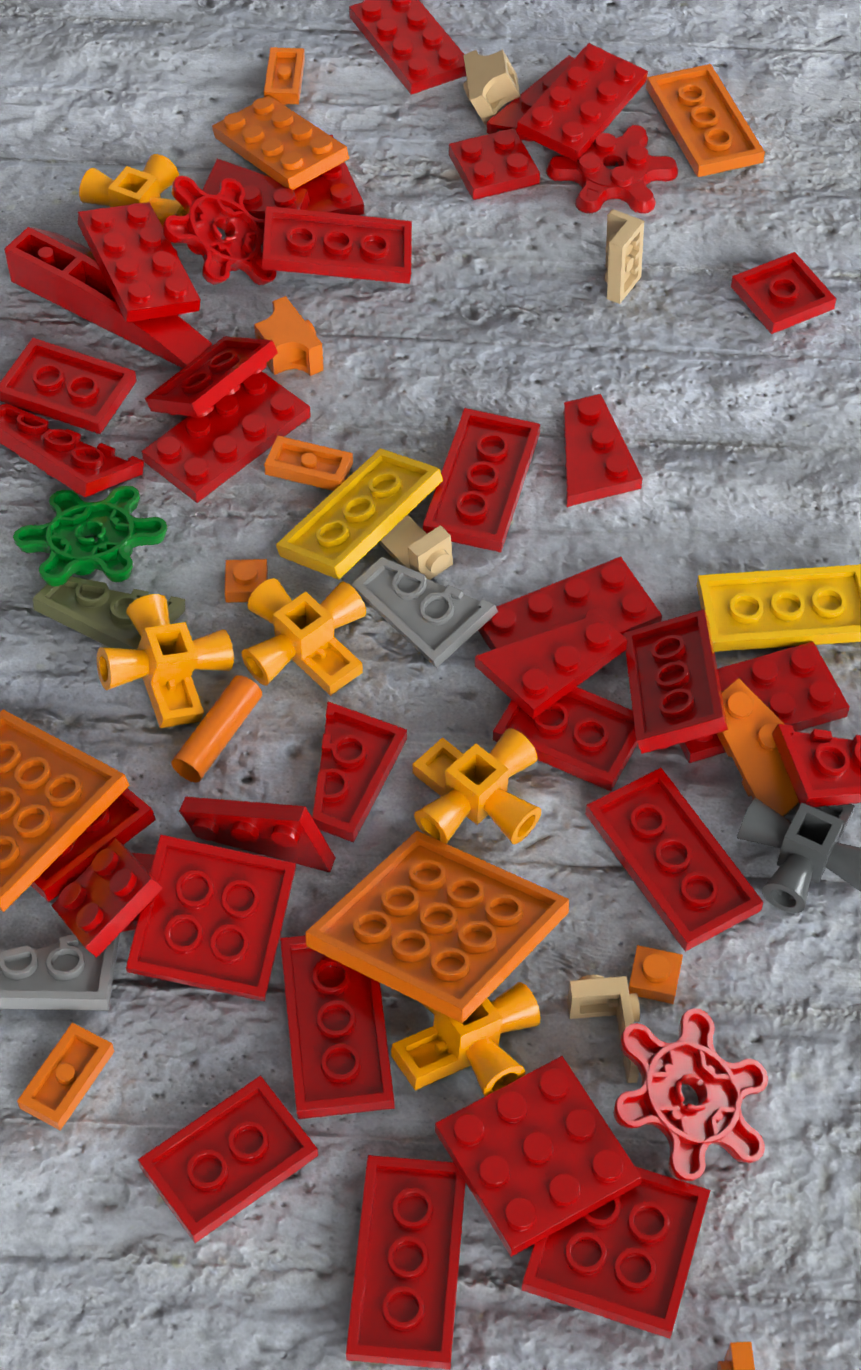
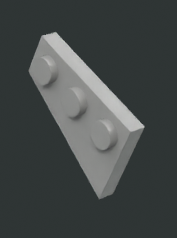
(422, 611)
(57, 977)

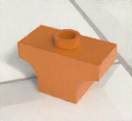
(293, 338)

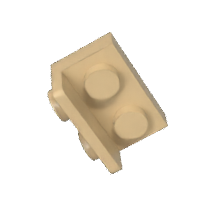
(623, 254)

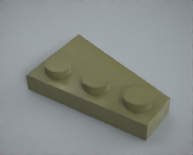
(97, 611)

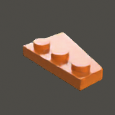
(754, 749)

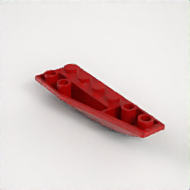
(72, 279)

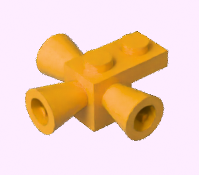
(134, 187)
(305, 634)
(165, 661)
(476, 787)
(474, 1043)

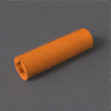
(216, 728)

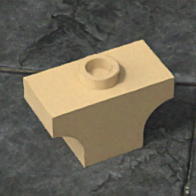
(489, 82)

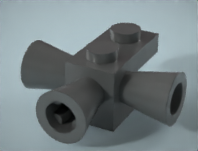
(807, 849)

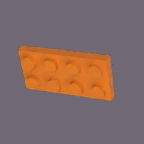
(704, 120)
(280, 142)

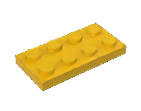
(359, 513)
(782, 607)

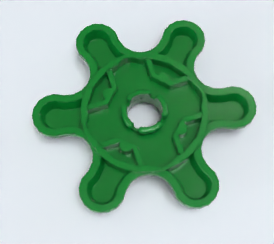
(77, 519)

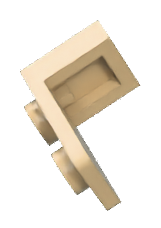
(417, 549)
(606, 997)

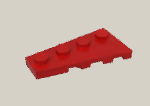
(63, 454)

